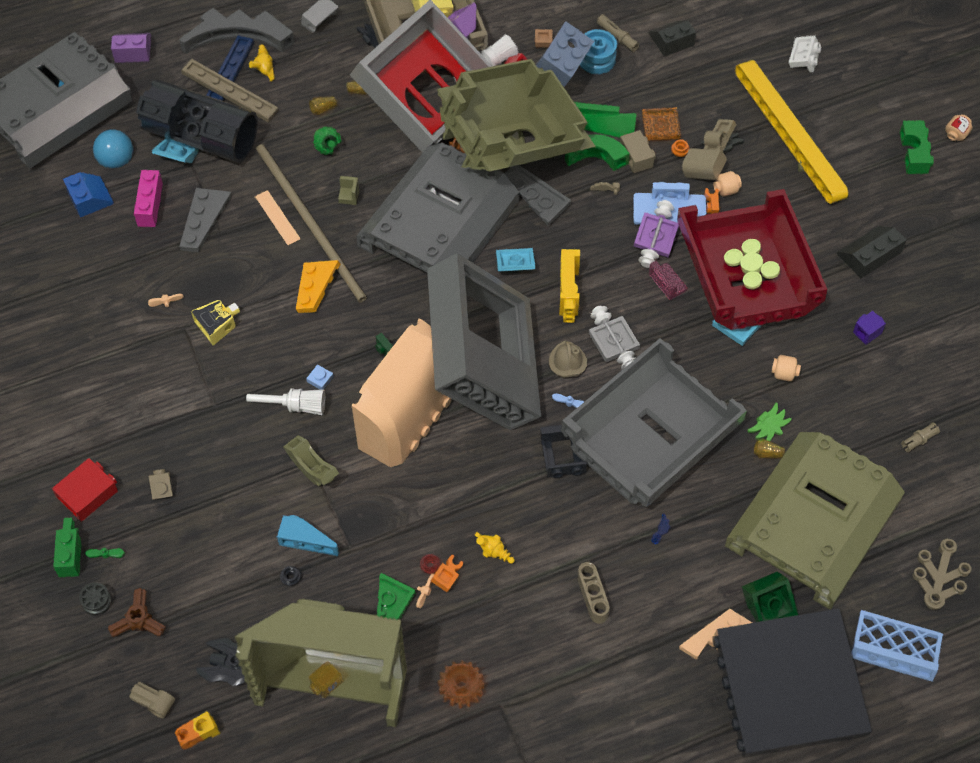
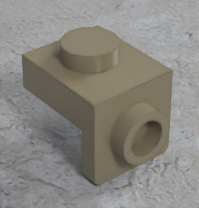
(160, 484)

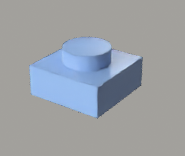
(320, 377)

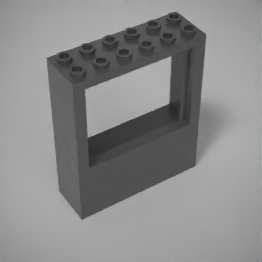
(466, 366)

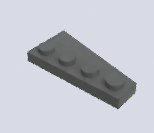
(202, 216)

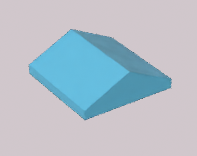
(175, 150)
(515, 259)

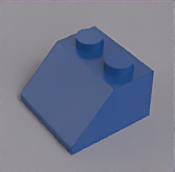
(87, 193)

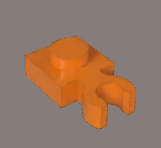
(446, 574)

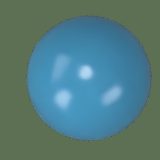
(112, 149)

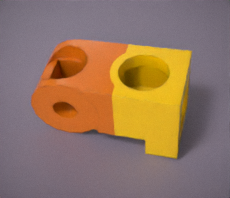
(196, 730)

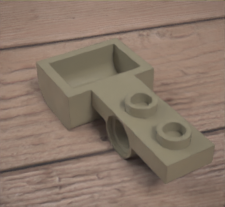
(709, 162)

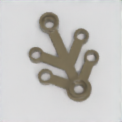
(940, 576)

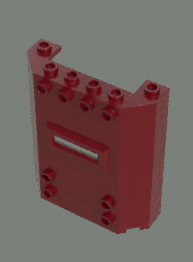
(774, 224)

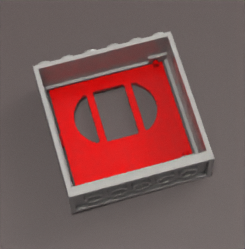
(439, 46)

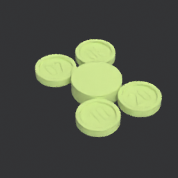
(752, 263)

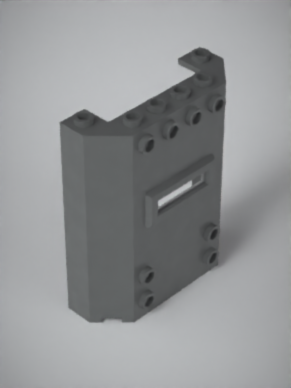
(45, 117)
(430, 228)
(625, 448)

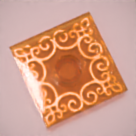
(661, 124)

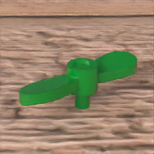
(105, 553)

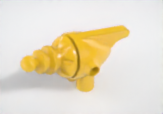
(263, 63)
(493, 547)

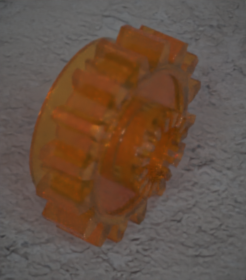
(456, 674)

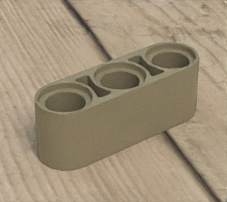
(593, 601)

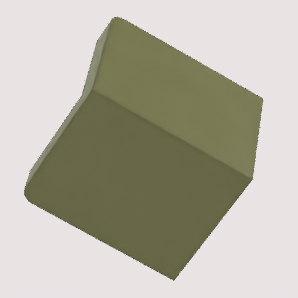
(349, 190)

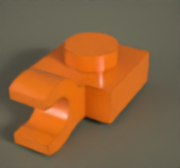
(713, 206)

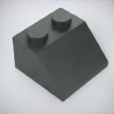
(674, 37)

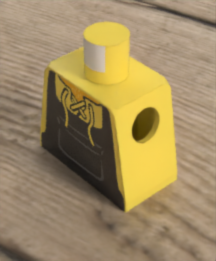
(215, 320)

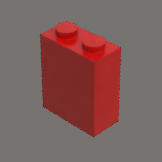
(85, 489)

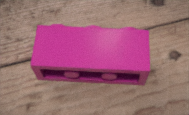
(148, 198)

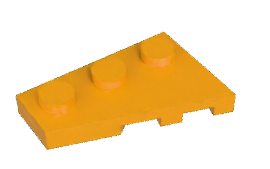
(313, 284)

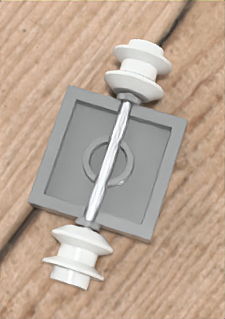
(613, 337)

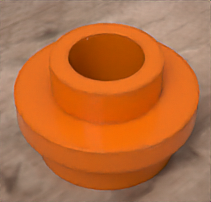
(678, 145)

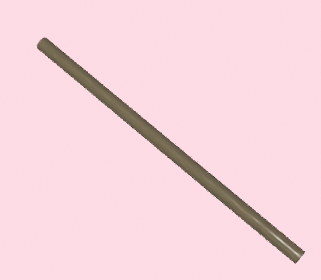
(311, 223)

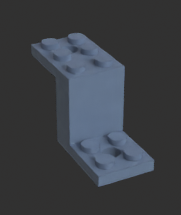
(561, 57)

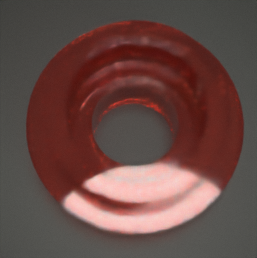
(429, 558)

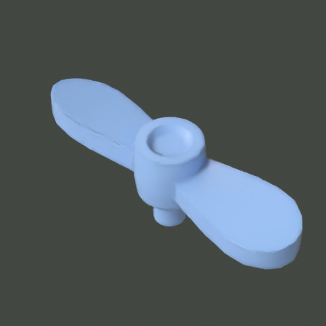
(568, 400)

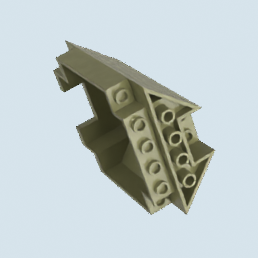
(506, 101)

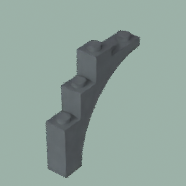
(217, 27)

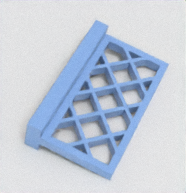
(894, 658)

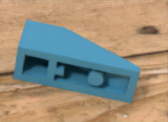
(301, 535)

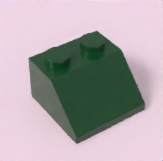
(770, 598)

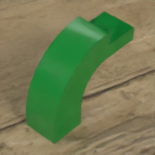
(606, 149)

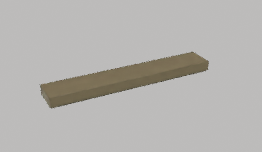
(229, 90)

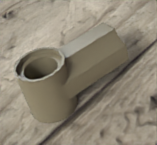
(156, 701)

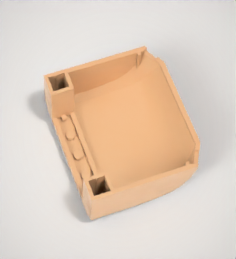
(399, 399)

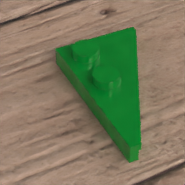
(393, 597)

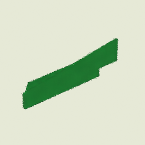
(606, 119)

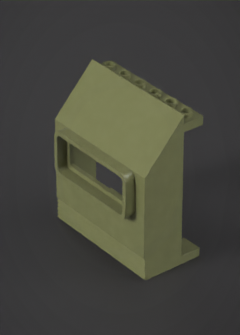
(306, 634)

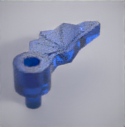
(663, 528)

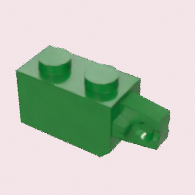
(67, 550)

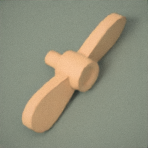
(165, 299)
(425, 590)

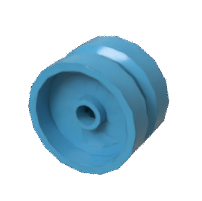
(602, 53)

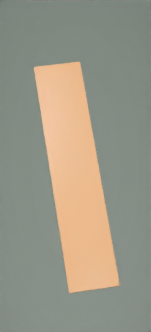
(277, 217)

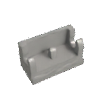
(318, 13)

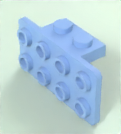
(676, 193)

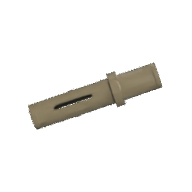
(623, 37)

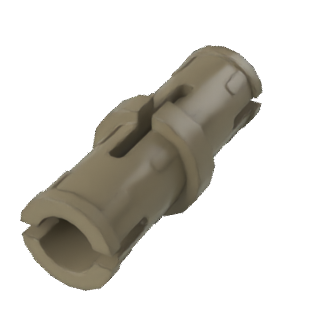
(920, 437)

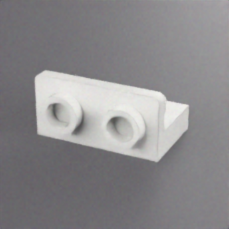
(805, 52)

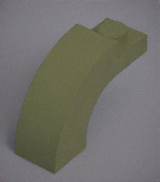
(309, 462)

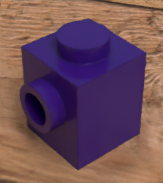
(869, 327)

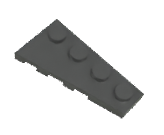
(540, 196)

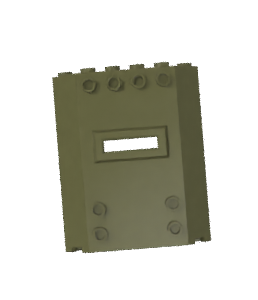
(806, 532)

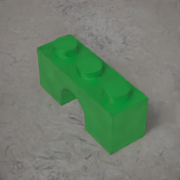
(915, 135)

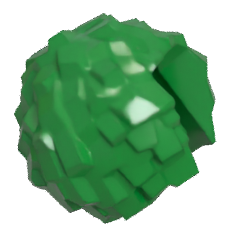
(326, 140)

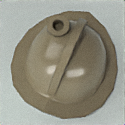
(567, 360)

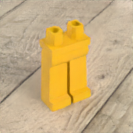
(568, 289)

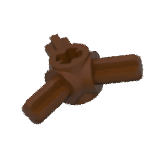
(137, 618)

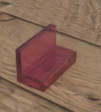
(667, 279)

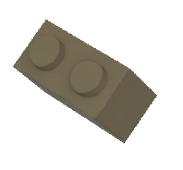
(641, 155)

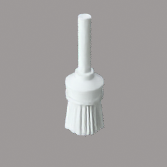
(499, 51)
(296, 400)

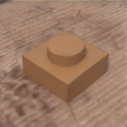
(543, 38)

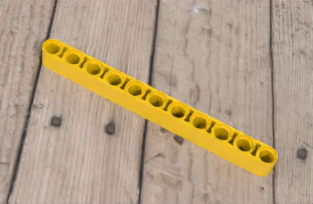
(791, 132)

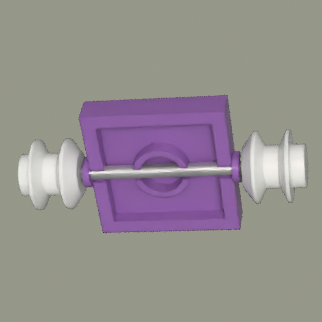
(656, 233)

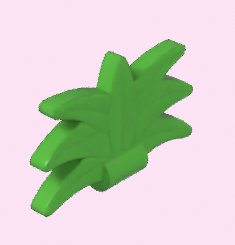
(770, 423)

